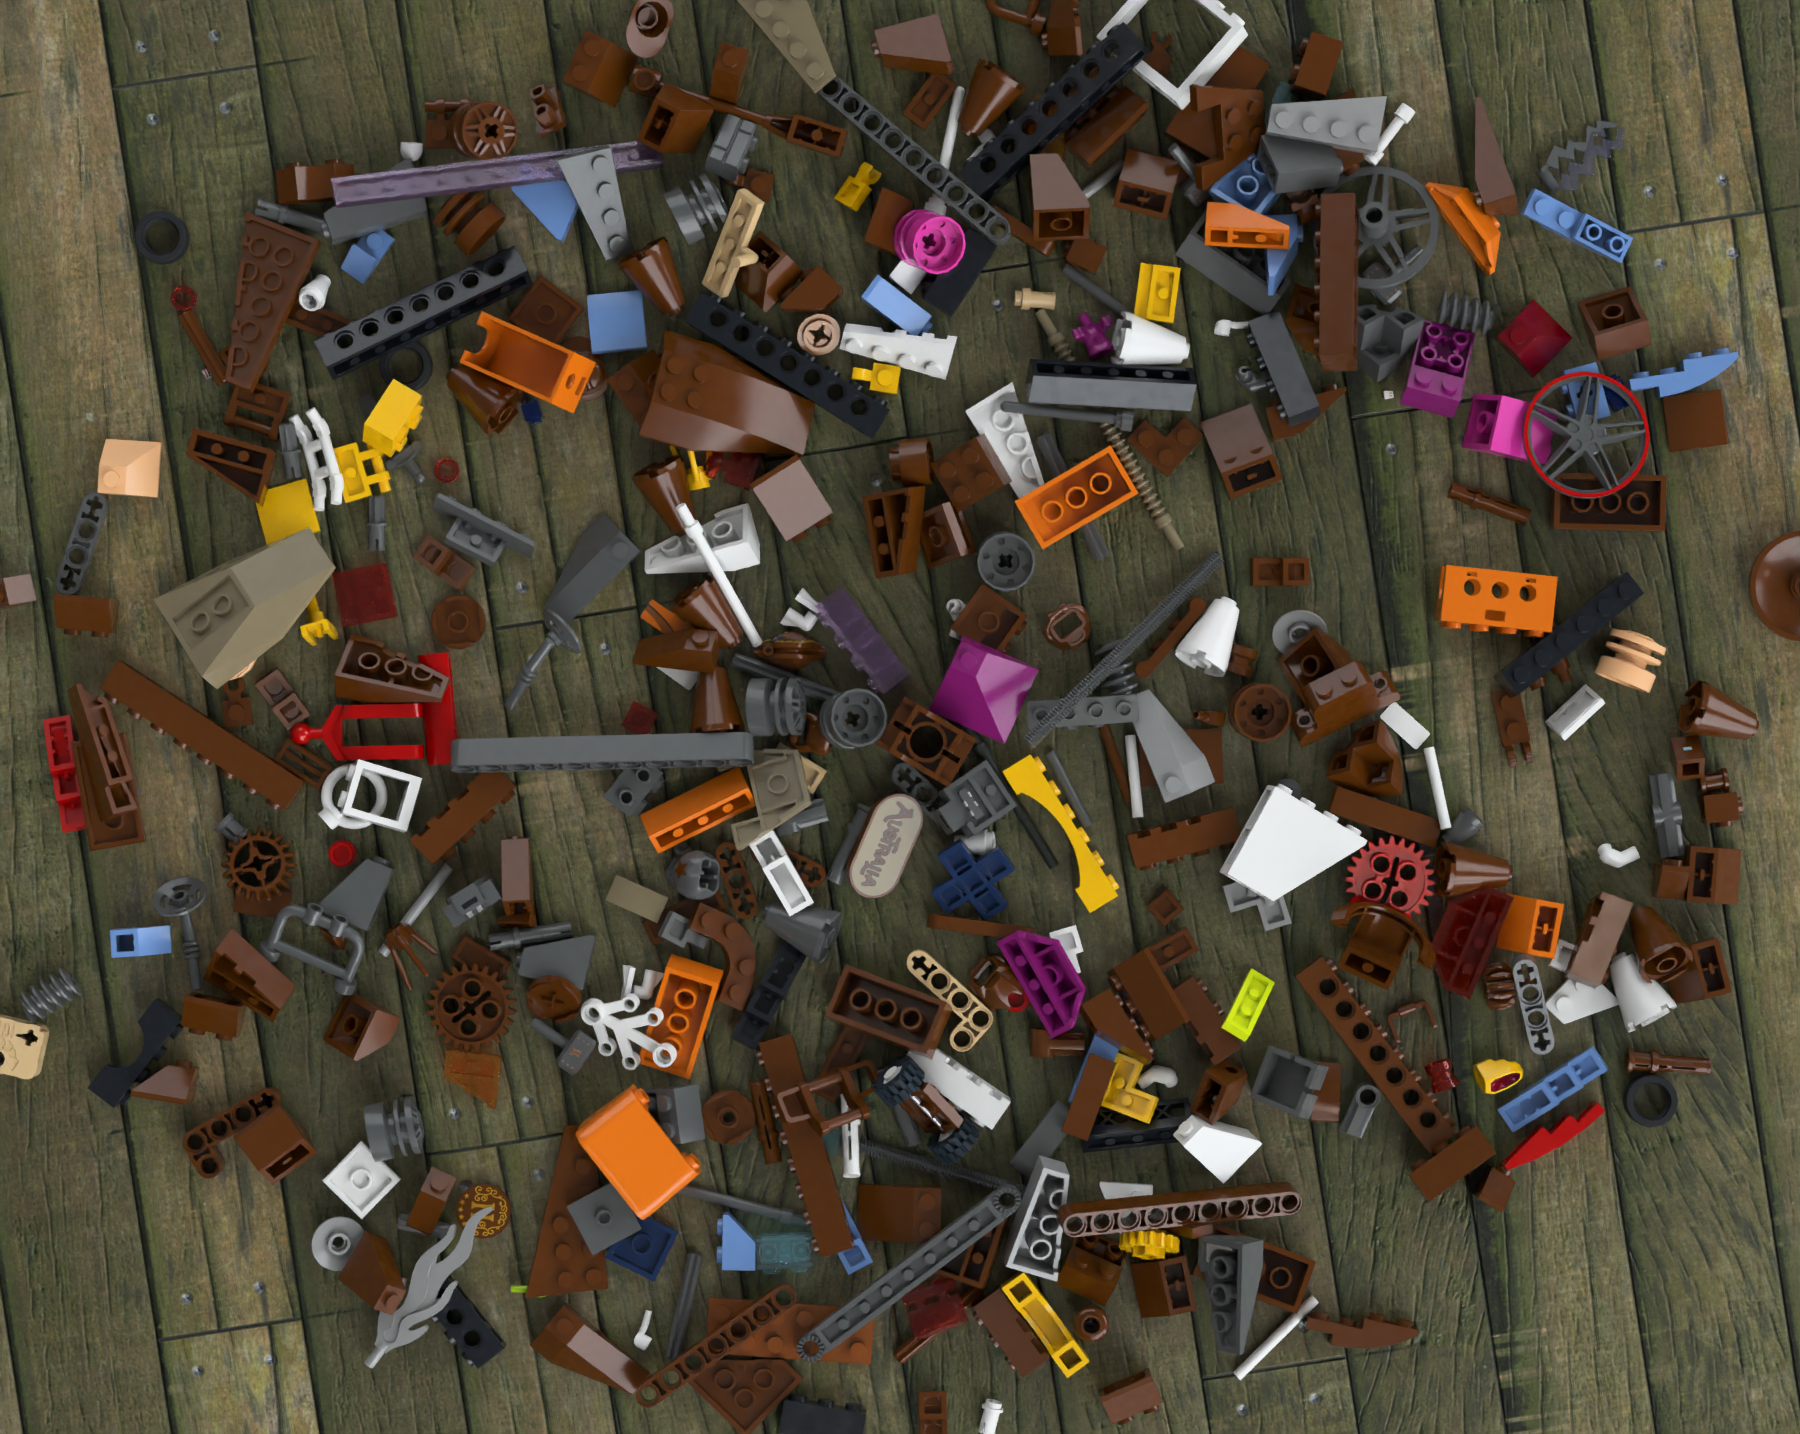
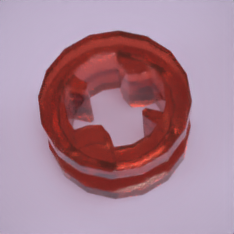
(188, 291)
(447, 462)

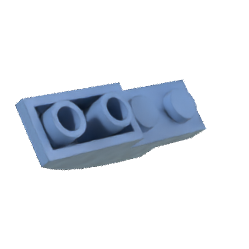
(1576, 226)
(1692, 373)

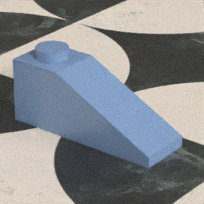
(1279, 260)

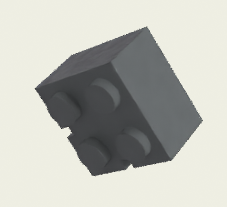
(1288, 1082)

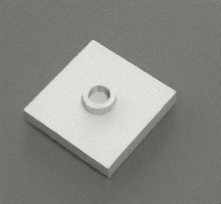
(361, 1180)

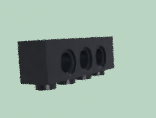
(490, 1340)

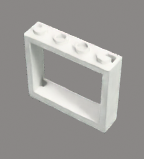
(1204, 71)

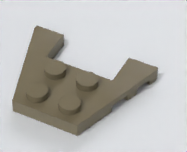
(778, 792)

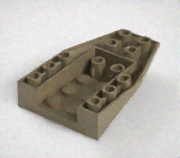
(245, 604)

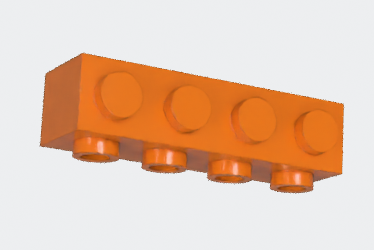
(698, 809)

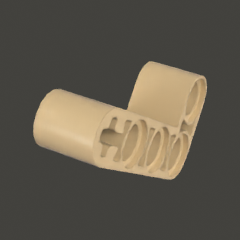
(946, 993)

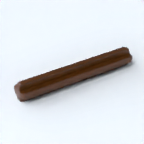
(912, 1345)

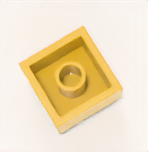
(392, 418)

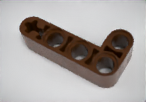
(234, 1124)

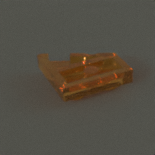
(475, 1072)

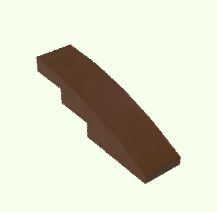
(1384, 816)

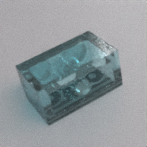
(784, 1251)

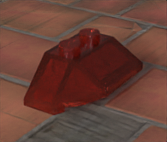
(1468, 937)

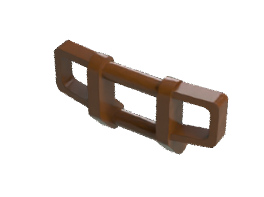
(803, 1090)

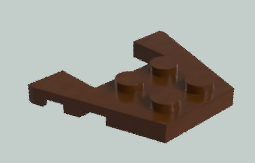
(1237, 126)

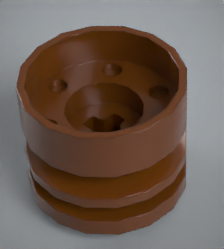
(468, 130)
(473, 222)
(1270, 723)

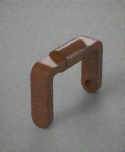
(1406, 1009)

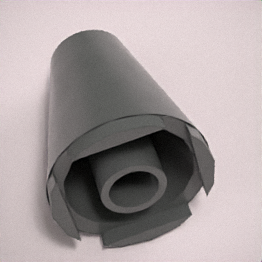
(807, 930)

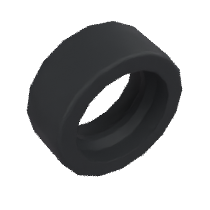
(159, 216)
(427, 366)
(1665, 1115)

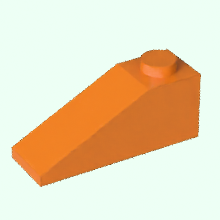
(1240, 227)

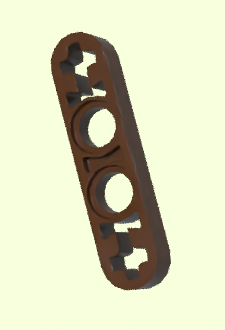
(974, 926)

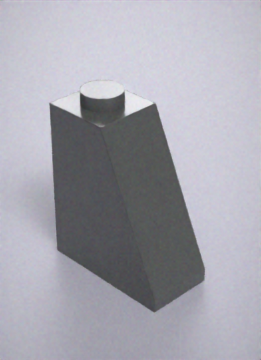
(1298, 164)
(360, 893)
(563, 958)

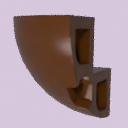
(1368, 763)

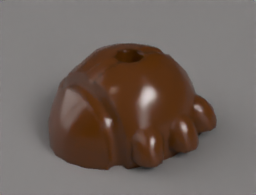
(336, 942)

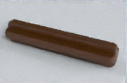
(203, 346)

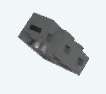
(973, 801)
(472, 900)

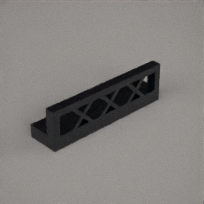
(1135, 1133)

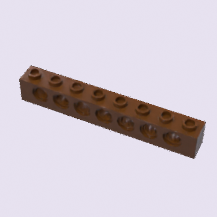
(1429, 1136)

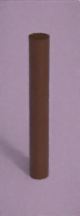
(1116, 762)

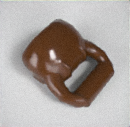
(814, 739)

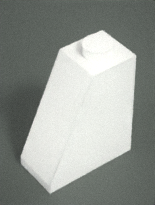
(1217, 1146)

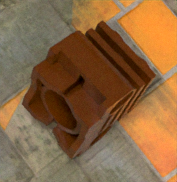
(948, 760)

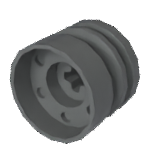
(697, 208)
(1005, 577)
(775, 706)
(867, 714)
(392, 1129)

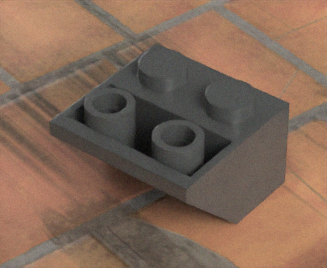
(677, 1112)

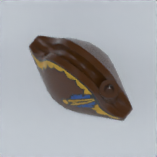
(790, 651)

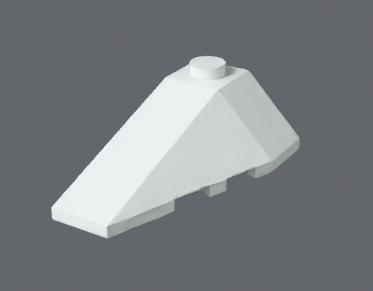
(729, 535)

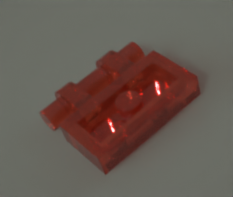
(739, 470)
(938, 1316)

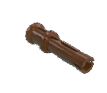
(1654, 1062)

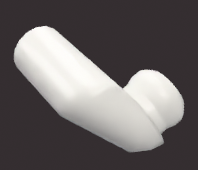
(954, 607)
(1616, 858)
(1158, 1074)

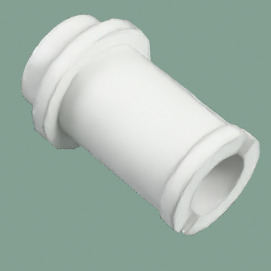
(990, 1416)

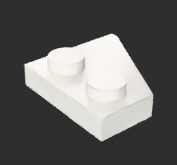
(1578, 1000)

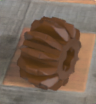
(1498, 986)

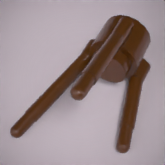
(399, 938)

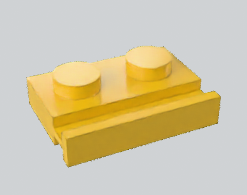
(1157, 292)

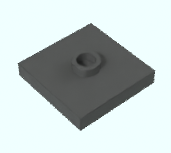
(603, 1218)

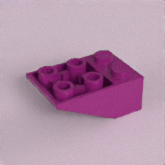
(1438, 369)

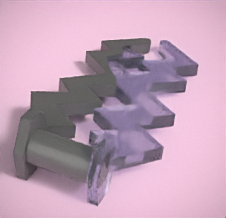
(1589, 151)

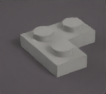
(1272, 913)

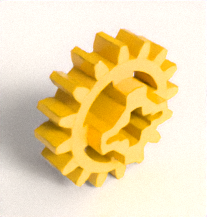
(1149, 1244)

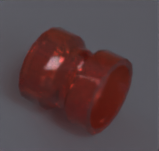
(1442, 1075)

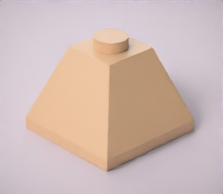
(130, 468)

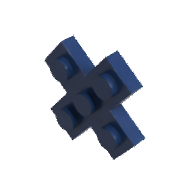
(972, 879)

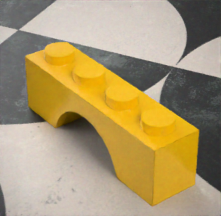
(1045, 1323)

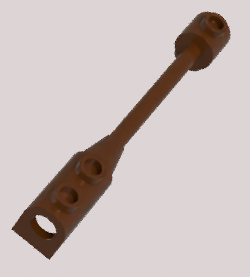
(795, 130)

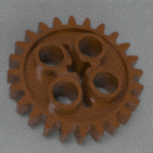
(456, 987)

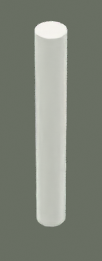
(1134, 777)
(1437, 788)

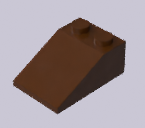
(899, 1212)

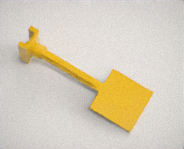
(285, 512)

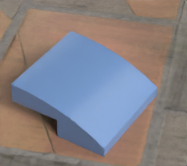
(617, 322)

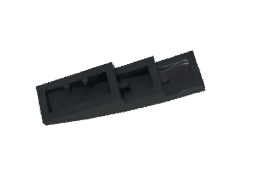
(768, 996)

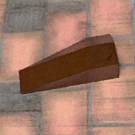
(1063, 29)
(378, 675)
(584, 1349)

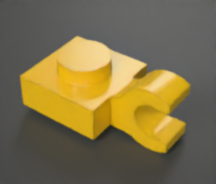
(856, 189)
(882, 377)

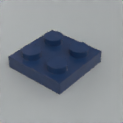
(645, 1249)

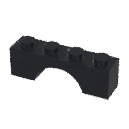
(158, 1024)

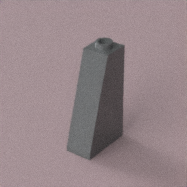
(357, 221)

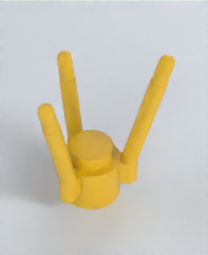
(695, 475)

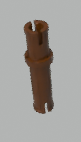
(1478, 499)
(773, 1154)

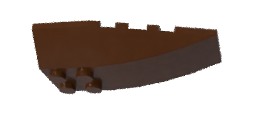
(722, 403)

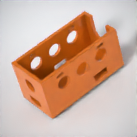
(530, 363)
(1484, 610)

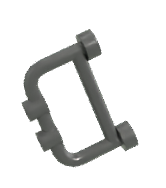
(337, 926)

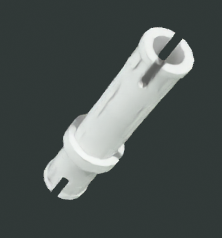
(850, 1167)

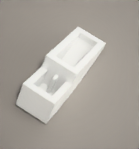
(781, 873)

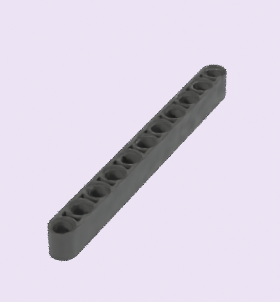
(601, 752)

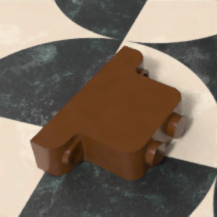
(1341, 700)

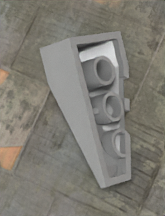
(1171, 754)

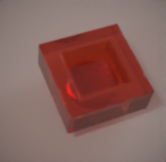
(639, 718)

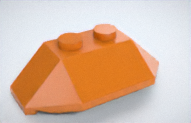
(1469, 223)

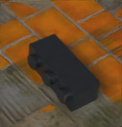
(951, 287)
(820, 1417)

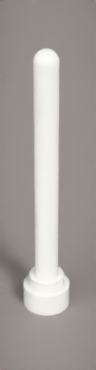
(934, 203)

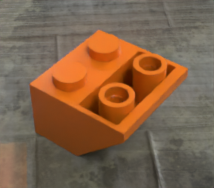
(1531, 926)

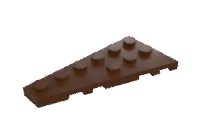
(267, 286)
(562, 1256)

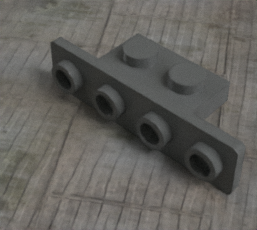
(478, 534)
(1092, 711)

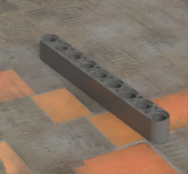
(924, 168)

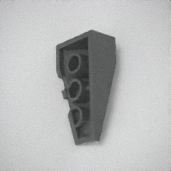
(1232, 1278)

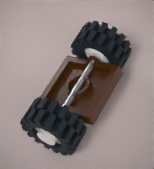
(951, 1130)

